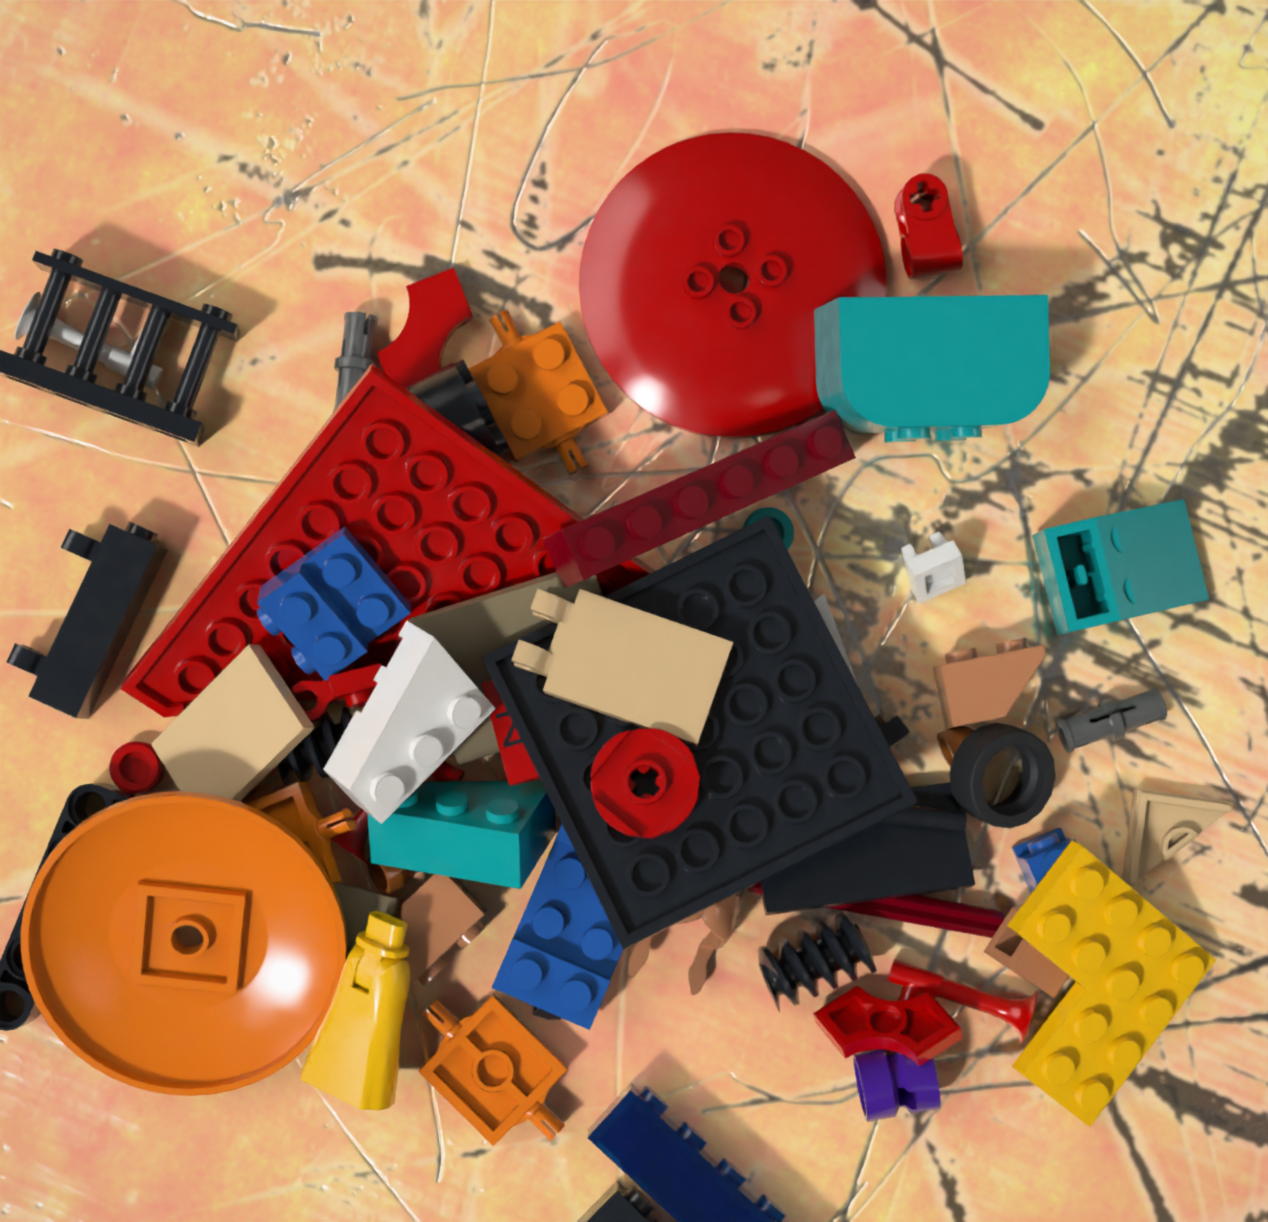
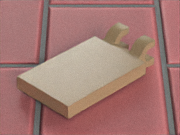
(627, 663)

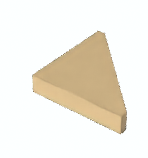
(1163, 826)

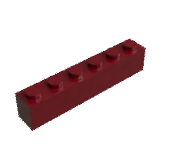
(698, 499)

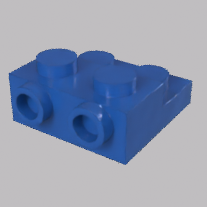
(331, 604)

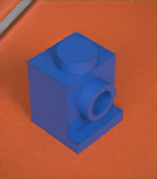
(1039, 854)

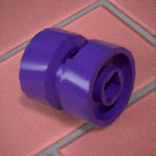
(893, 1083)

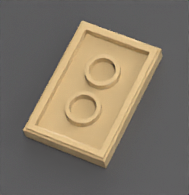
(234, 729)

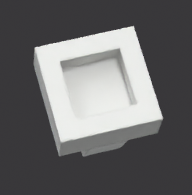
(935, 569)

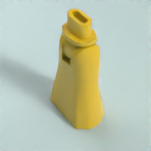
(360, 1036)

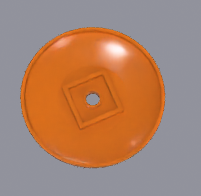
(171, 1013)

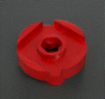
(641, 751)

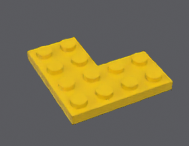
(1128, 977)

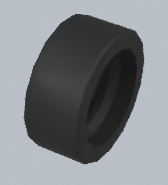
(1034, 784)

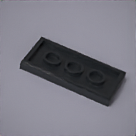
(877, 864)

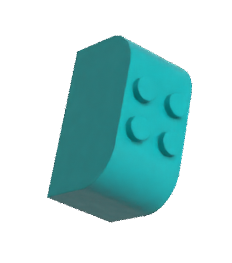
(932, 363)

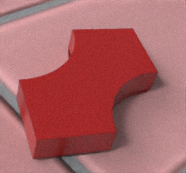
(434, 314)
(910, 1027)

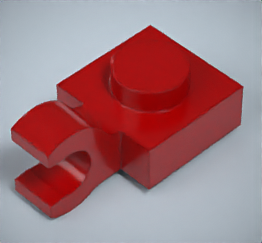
(350, 686)

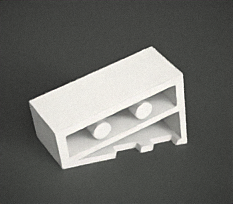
(407, 726)

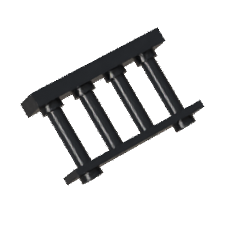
(78, 381)

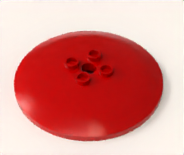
(655, 295)

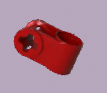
(929, 237)

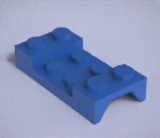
(562, 944)

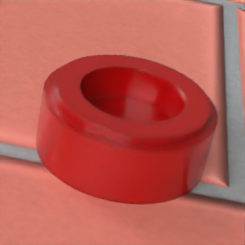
(136, 768)

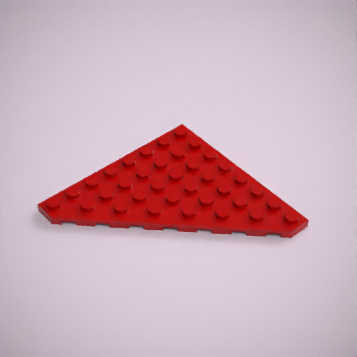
(414, 494)

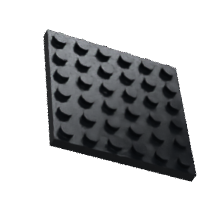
(780, 761)

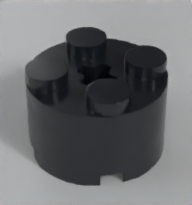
(459, 400)

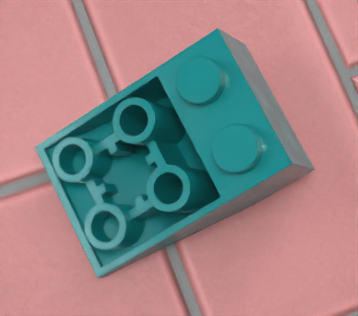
(1120, 566)

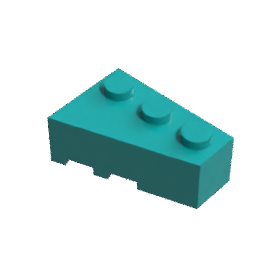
(468, 831)

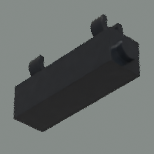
(96, 621)

